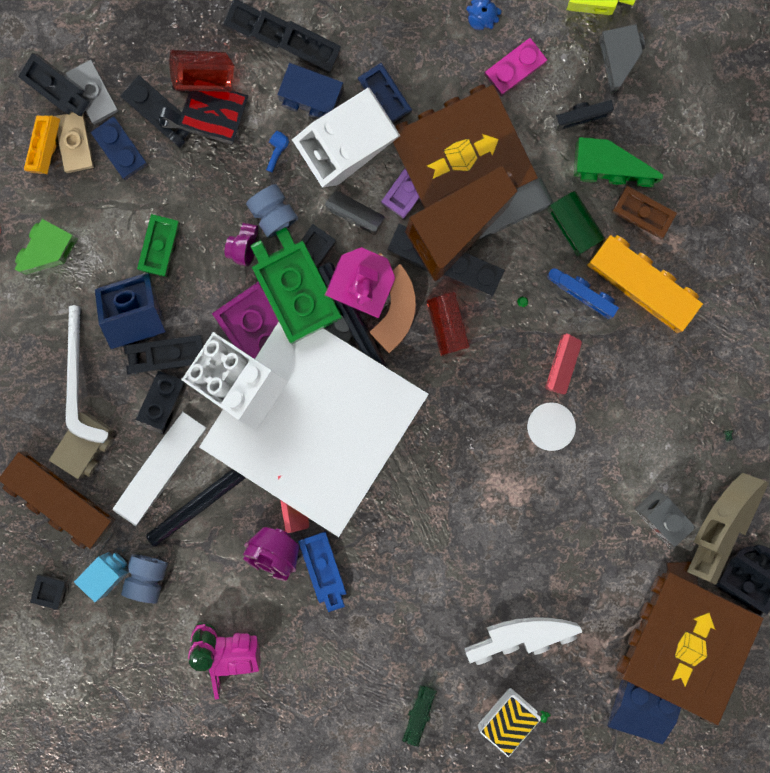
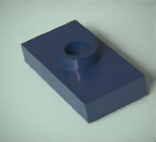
(386, 92)

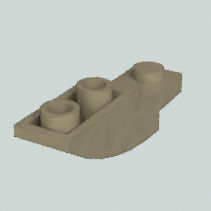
(725, 521)

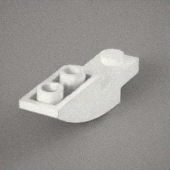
(532, 632)

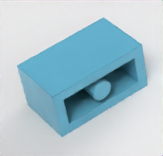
(102, 575)

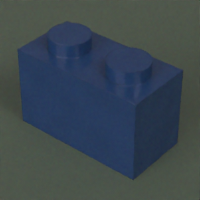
(309, 91)

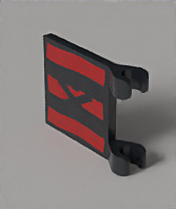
(208, 114)

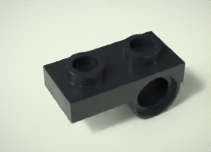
(160, 402)

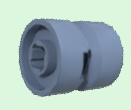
(273, 212)
(143, 583)

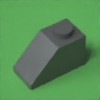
(620, 52)

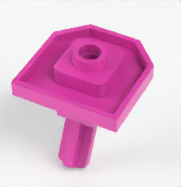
(362, 281)

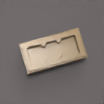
(74, 143)

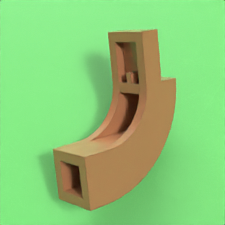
(398, 321)

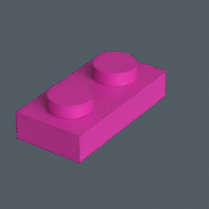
(515, 67)

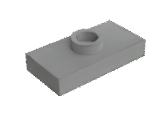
(101, 102)

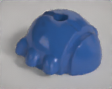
(480, 19)

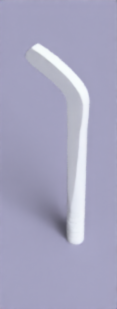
(72, 422)

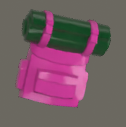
(223, 655)

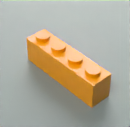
(645, 284)

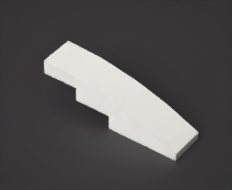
(159, 469)

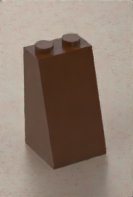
(457, 221)

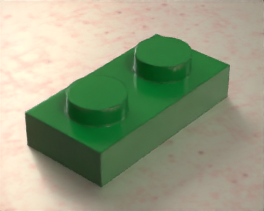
(158, 245)

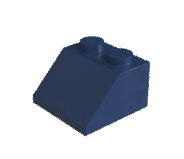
(129, 311)
(642, 713)

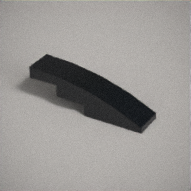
(281, 36)

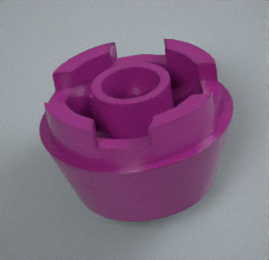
(272, 552)

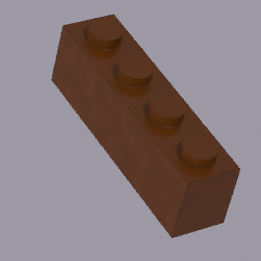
(56, 500)

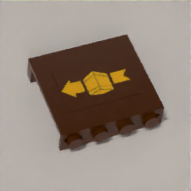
(461, 145)
(689, 647)

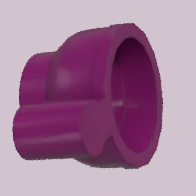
(239, 247)

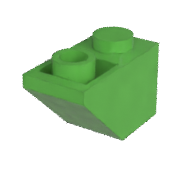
(46, 249)

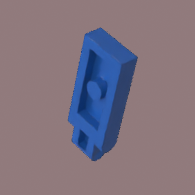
(580, 290)
(323, 570)

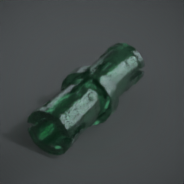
(419, 715)

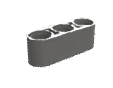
(528, 201)

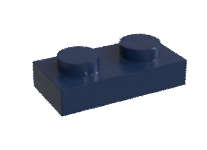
(119, 148)

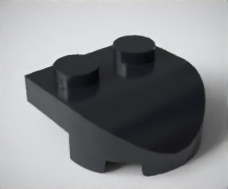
(748, 578)

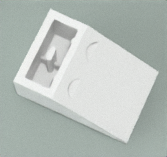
(346, 138)
(234, 381)

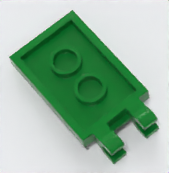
(294, 288)

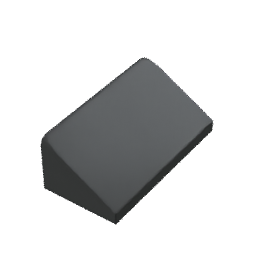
(354, 212)

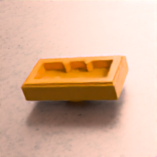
(42, 144)

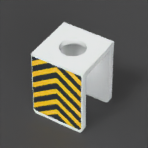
(509, 722)

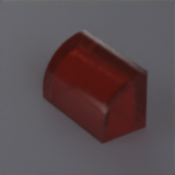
(201, 71)
(447, 324)

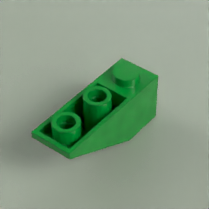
(606, 160)

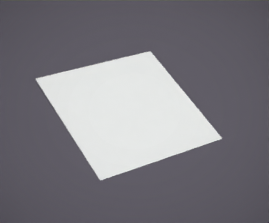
(324, 429)

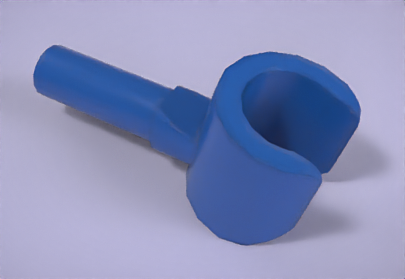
(280, 143)

